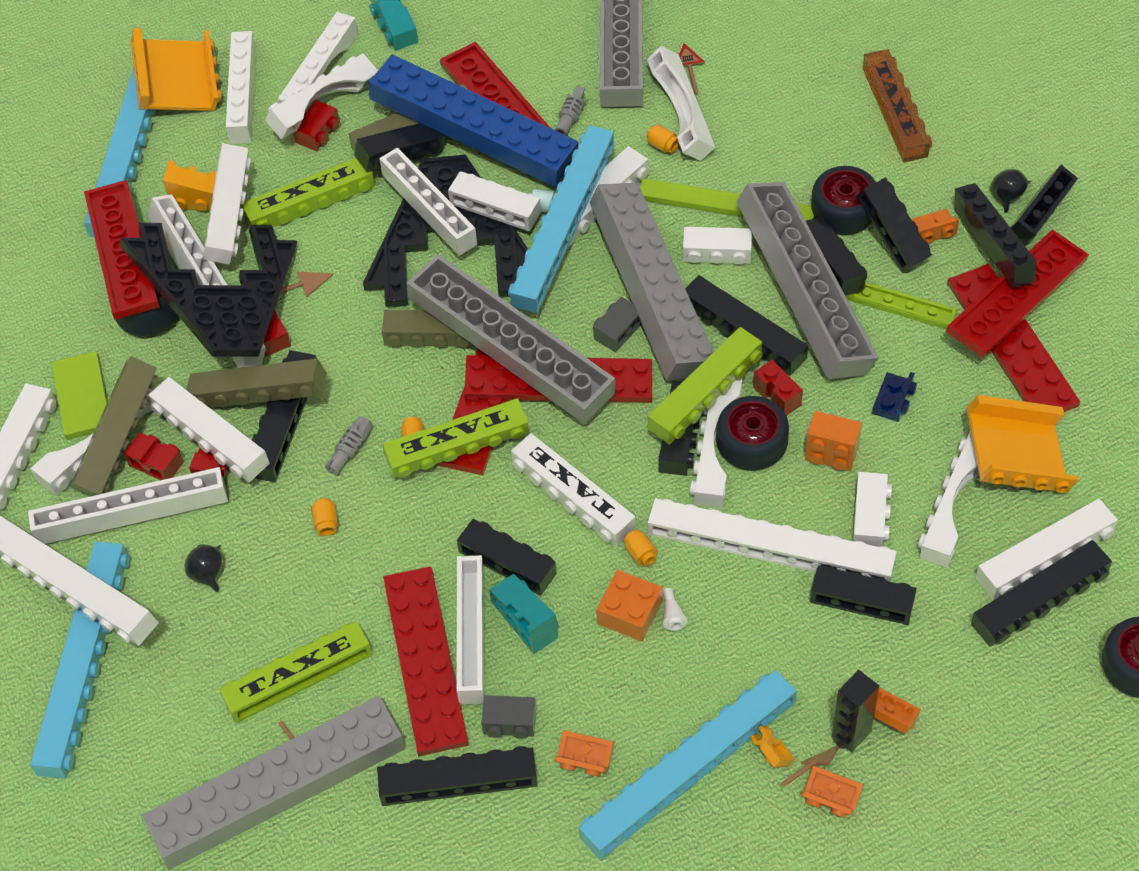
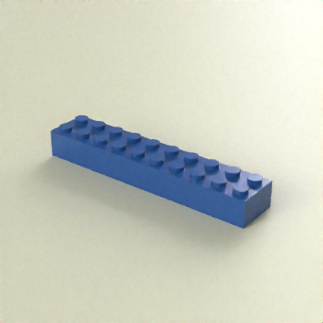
(473, 120)

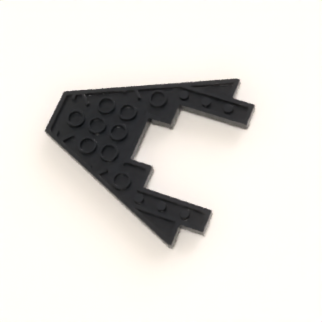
(410, 231)
(222, 317)

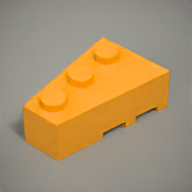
(189, 187)

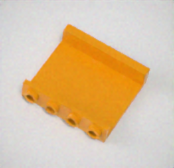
(175, 73)
(1018, 444)

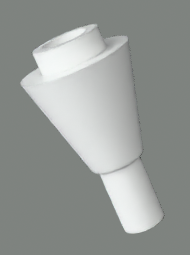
(673, 618)

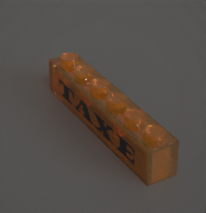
(896, 105)

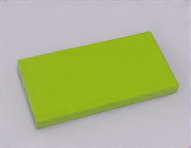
(79, 393)

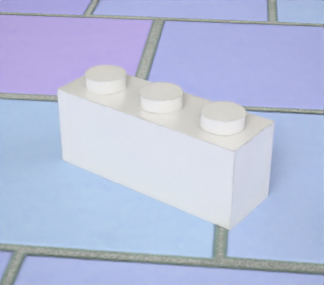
(717, 245)
(872, 508)

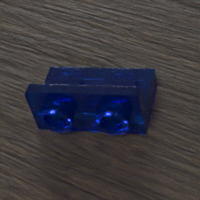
(893, 396)

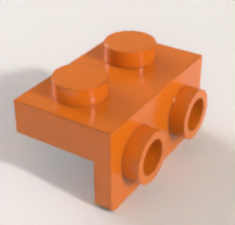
(584, 752)
(833, 791)

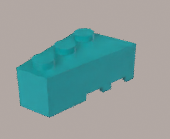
(395, 22)
(525, 613)

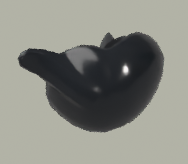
(1009, 186)
(204, 565)

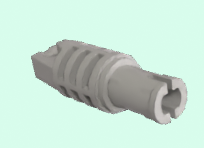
(570, 110)
(349, 444)

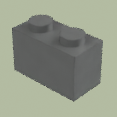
(616, 324)
(509, 716)

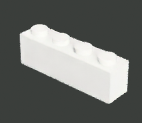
(494, 201)

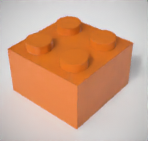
(833, 441)
(629, 605)

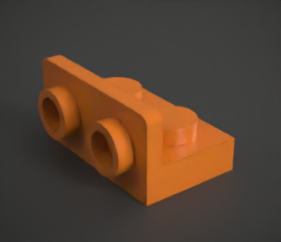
(936, 225)
(896, 711)

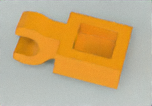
(774, 750)

